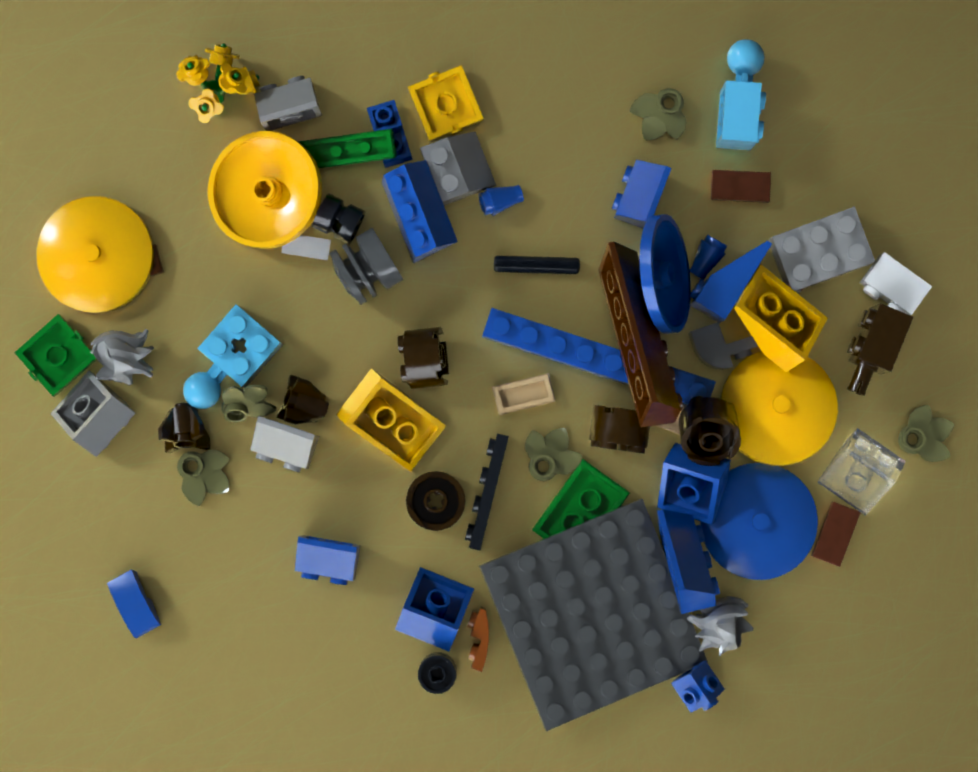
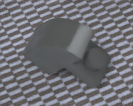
(714, 352)

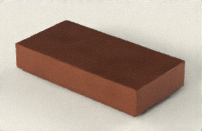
(740, 186)
(835, 533)

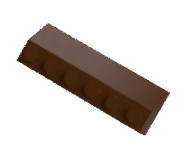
(638, 339)

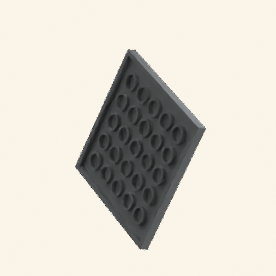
(592, 614)

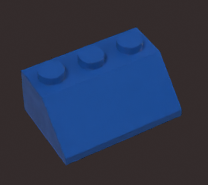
(418, 210)
(687, 561)

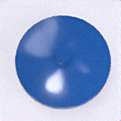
(665, 274)
(762, 522)

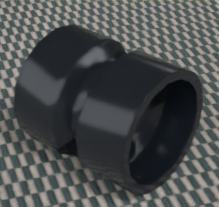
(339, 219)
(437, 673)

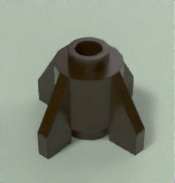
(302, 402)
(183, 429)

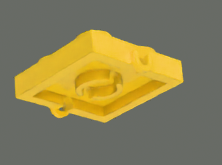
(445, 103)

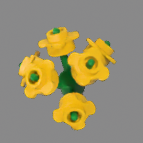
(227, 80)

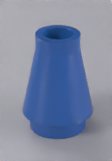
(499, 199)
(707, 256)

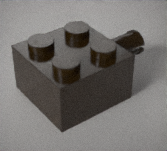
(877, 344)

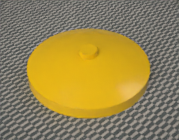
(264, 189)
(95, 254)
(781, 412)

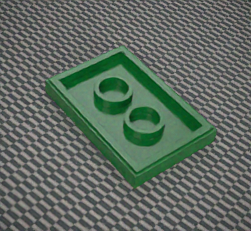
(581, 498)

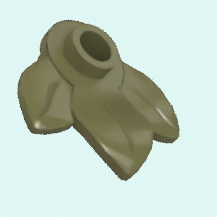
(659, 118)
(241, 403)
(929, 434)
(553, 450)
(207, 476)

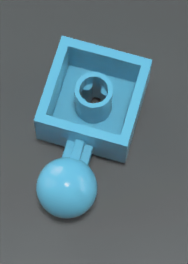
(741, 99)
(203, 388)

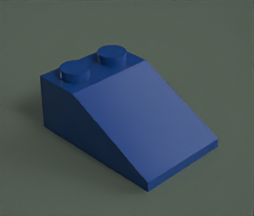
(722, 289)

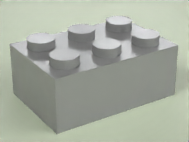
(821, 250)

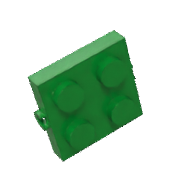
(56, 355)

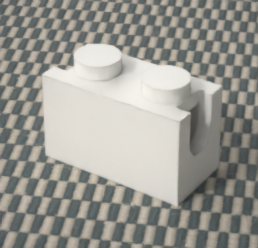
(894, 284)

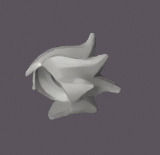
(121, 355)
(722, 624)

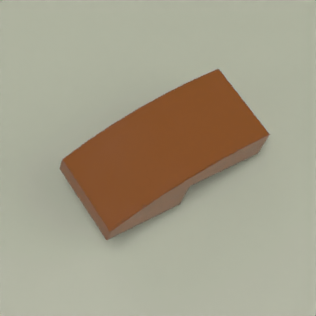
(480, 629)

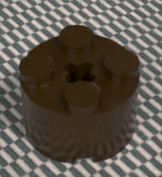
(423, 358)
(619, 427)
(709, 430)
(418, 499)

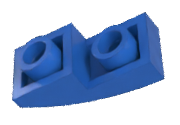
(385, 117)
(133, 604)

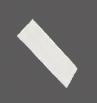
(308, 247)

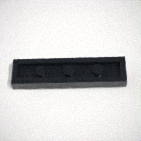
(489, 479)

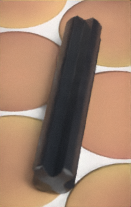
(527, 264)

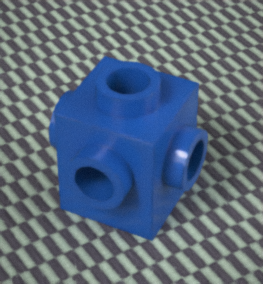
(698, 687)

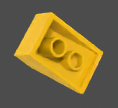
(779, 319)
(390, 420)

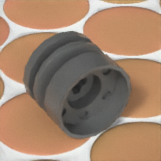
(365, 266)

